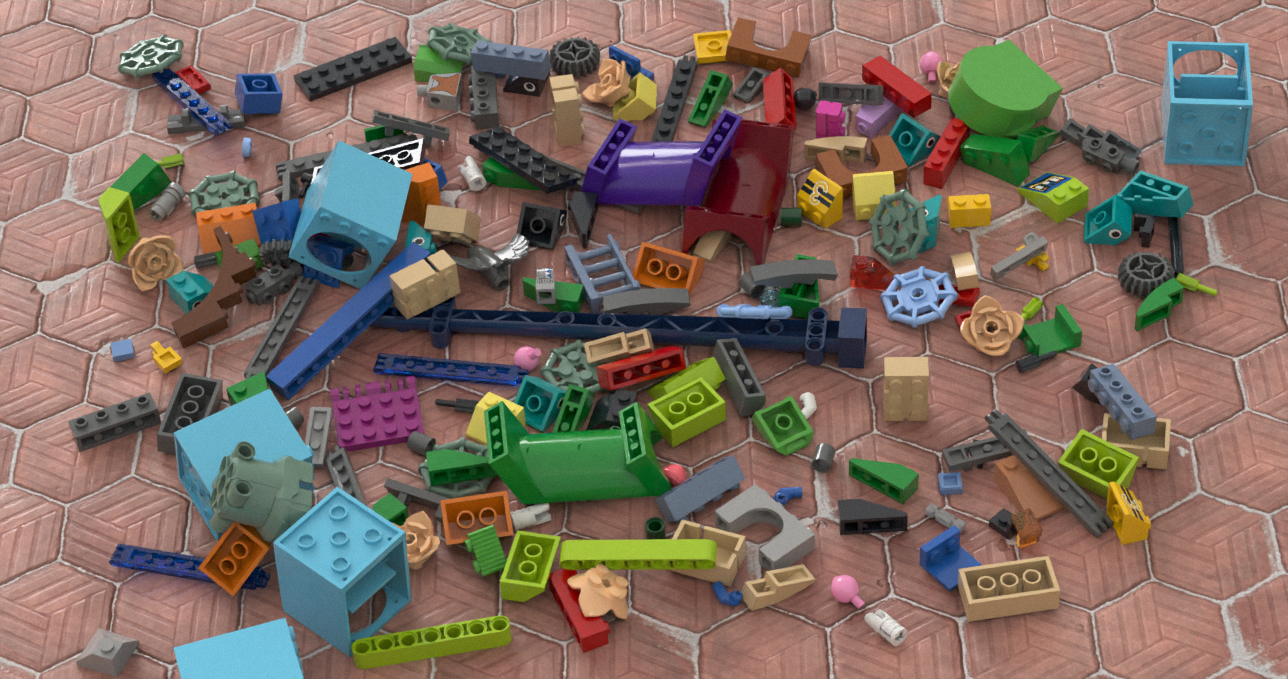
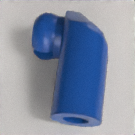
(785, 494)
(724, 597)

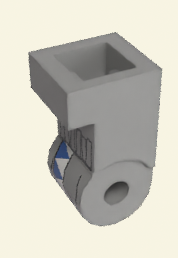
(545, 283)

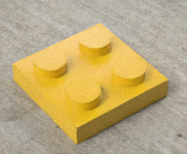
(711, 46)

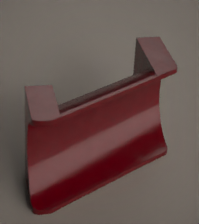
(746, 188)

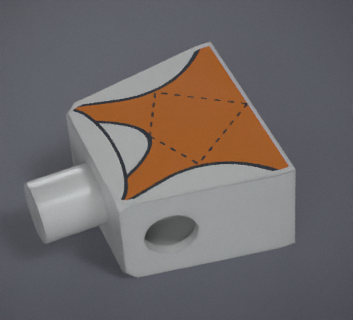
(443, 91)

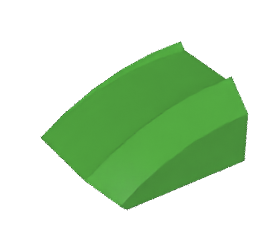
(431, 62)
(784, 426)

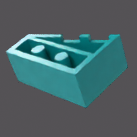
(1156, 196)

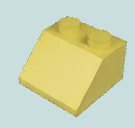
(638, 102)
(868, 190)
(477, 429)

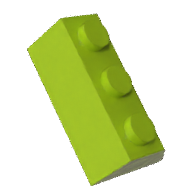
(119, 221)
(705, 368)
(687, 411)
(1096, 462)
(528, 565)

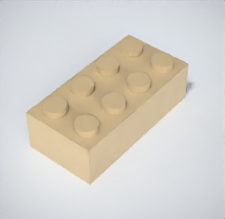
(1008, 588)

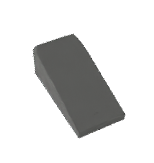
(751, 85)

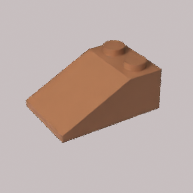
(1025, 489)

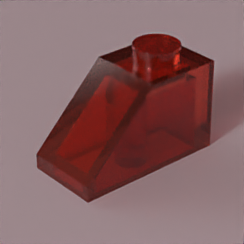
(869, 273)

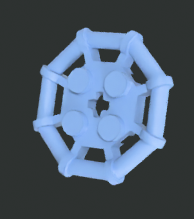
(916, 283)
(749, 311)

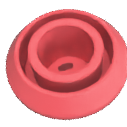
(675, 474)

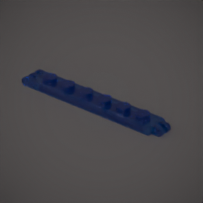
(189, 98)
(449, 369)
(174, 565)

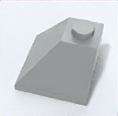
(107, 652)

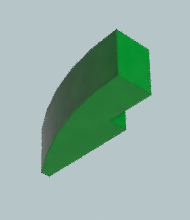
(1159, 304)

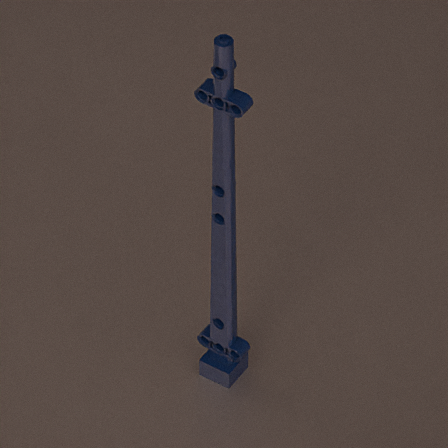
(810, 336)

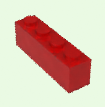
(897, 86)
(779, 98)
(945, 154)
(641, 367)
(588, 631)

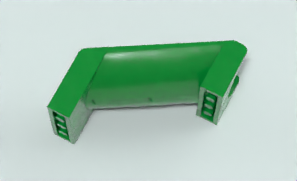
(576, 462)

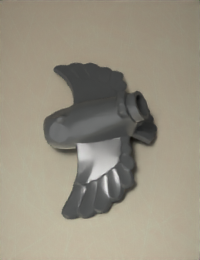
(494, 264)

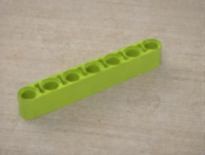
(639, 554)
(431, 642)

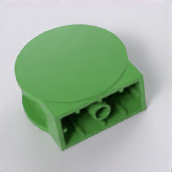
(1001, 91)

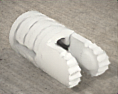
(472, 174)
(530, 516)
(886, 627)

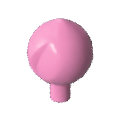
(929, 65)
(527, 358)
(845, 589)

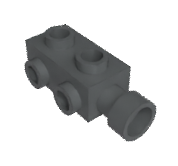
(1102, 157)
(271, 283)

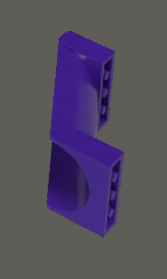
(658, 171)

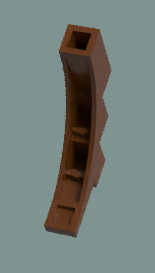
(211, 313)

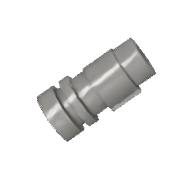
(165, 204)

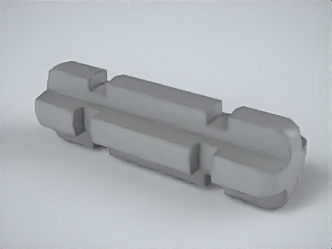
(945, 517)

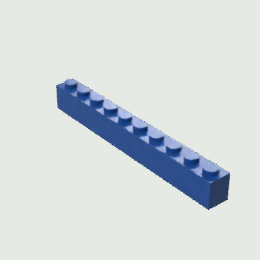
(341, 327)

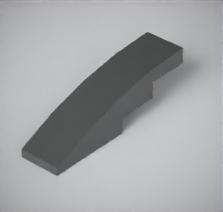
(1077, 133)
(788, 272)
(653, 300)

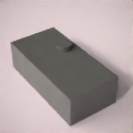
(191, 401)

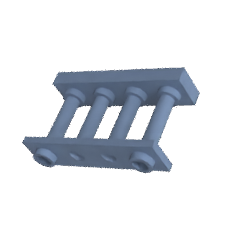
(581, 272)

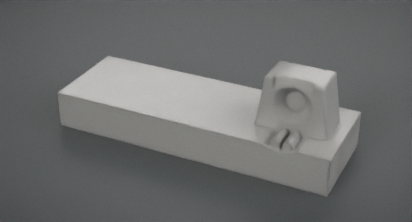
(1033, 247)
(318, 433)

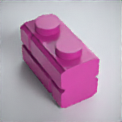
(829, 120)

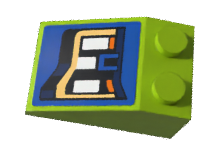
(1056, 195)

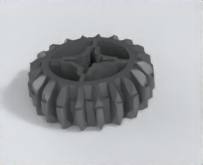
(574, 57)
(1144, 273)

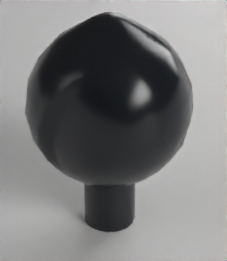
(804, 98)

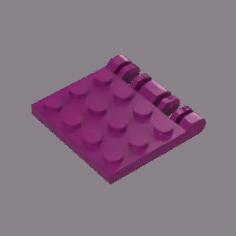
(378, 417)

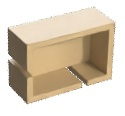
(566, 110)
(452, 223)
(421, 288)
(906, 388)
(1150, 449)
(730, 552)

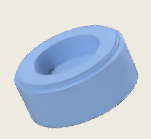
(246, 147)

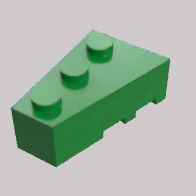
(997, 157)
(142, 180)
(801, 296)
(247, 388)

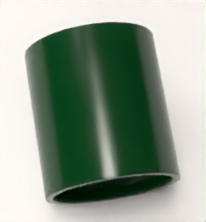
(791, 216)
(655, 528)

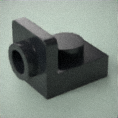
(1146, 227)
(1002, 524)

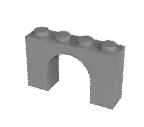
(758, 507)

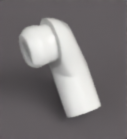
(809, 404)

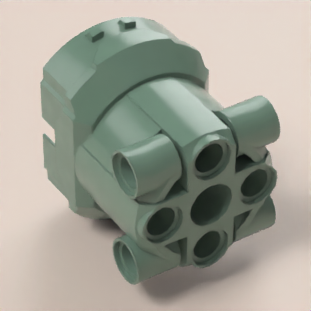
(260, 492)

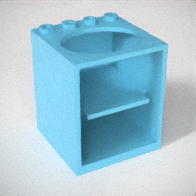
(1207, 115)
(354, 202)
(206, 442)
(336, 563)
(248, 653)

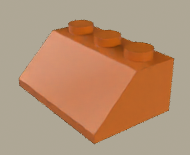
(421, 192)
(235, 220)
(667, 268)
(473, 513)
(235, 557)

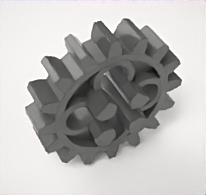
(276, 252)

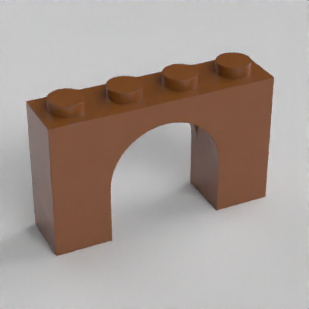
(744, 51)
(882, 150)

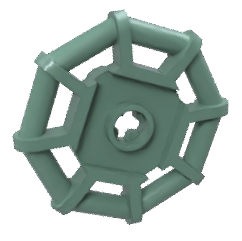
(454, 41)
(150, 56)
(229, 190)
(912, 225)
(568, 368)
(457, 488)

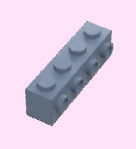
(510, 60)
(1122, 401)
(700, 489)

